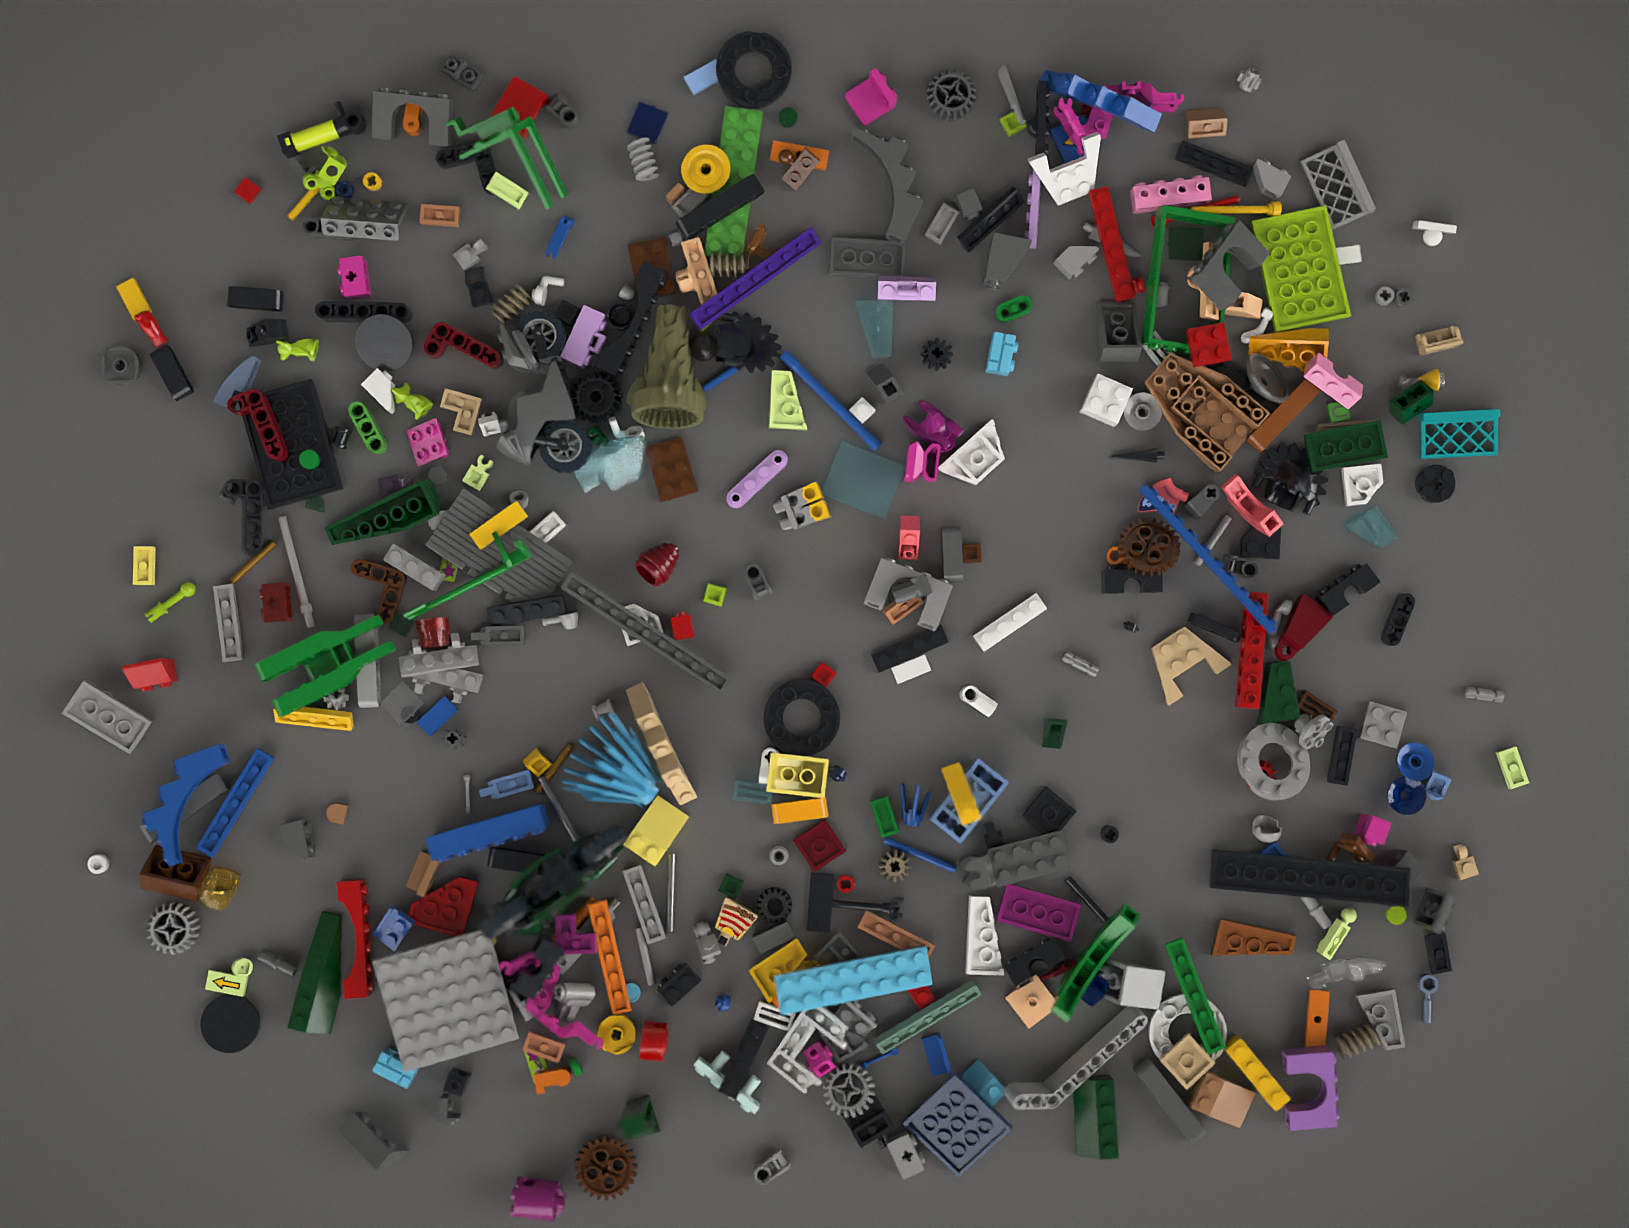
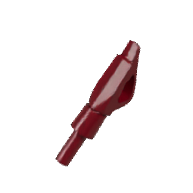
(1058, 970)

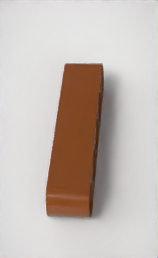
(1283, 415)

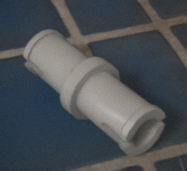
(1316, 910)

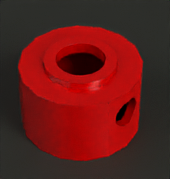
(654, 1041)

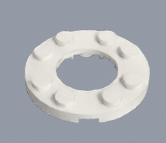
(1167, 1012)

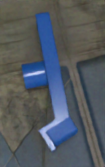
(559, 236)

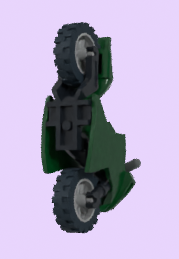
(585, 860)

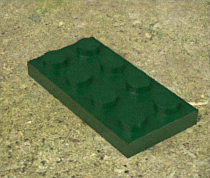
(1345, 446)

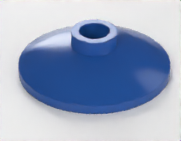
(1423, 761)

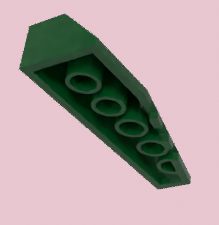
(389, 515)
(320, 980)

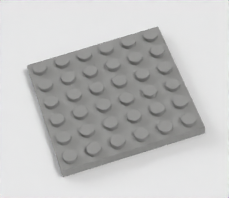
(445, 999)

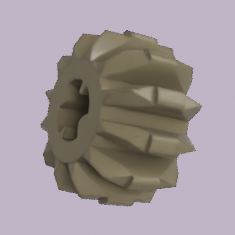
(887, 866)

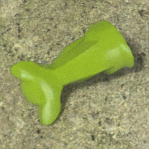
(302, 347)
(417, 403)

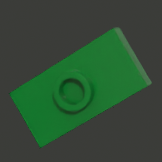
(884, 816)

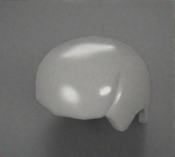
(1266, 828)

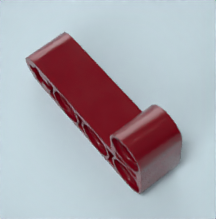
(465, 348)
(262, 427)

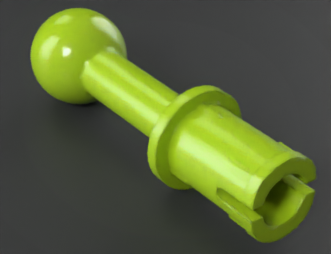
(186, 590)

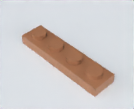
(892, 933)

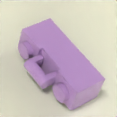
(906, 288)
(585, 330)

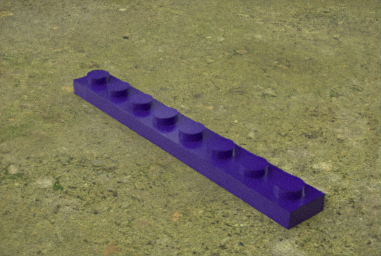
(754, 278)

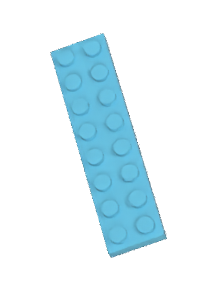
(853, 979)

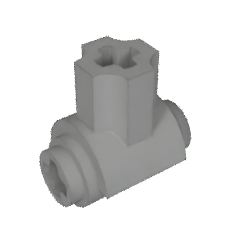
(571, 997)

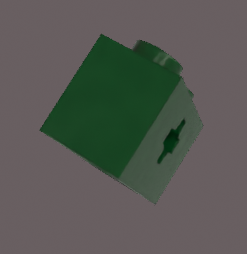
(1411, 402)

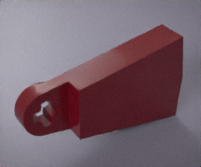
(1301, 627)

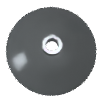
(1266, 378)

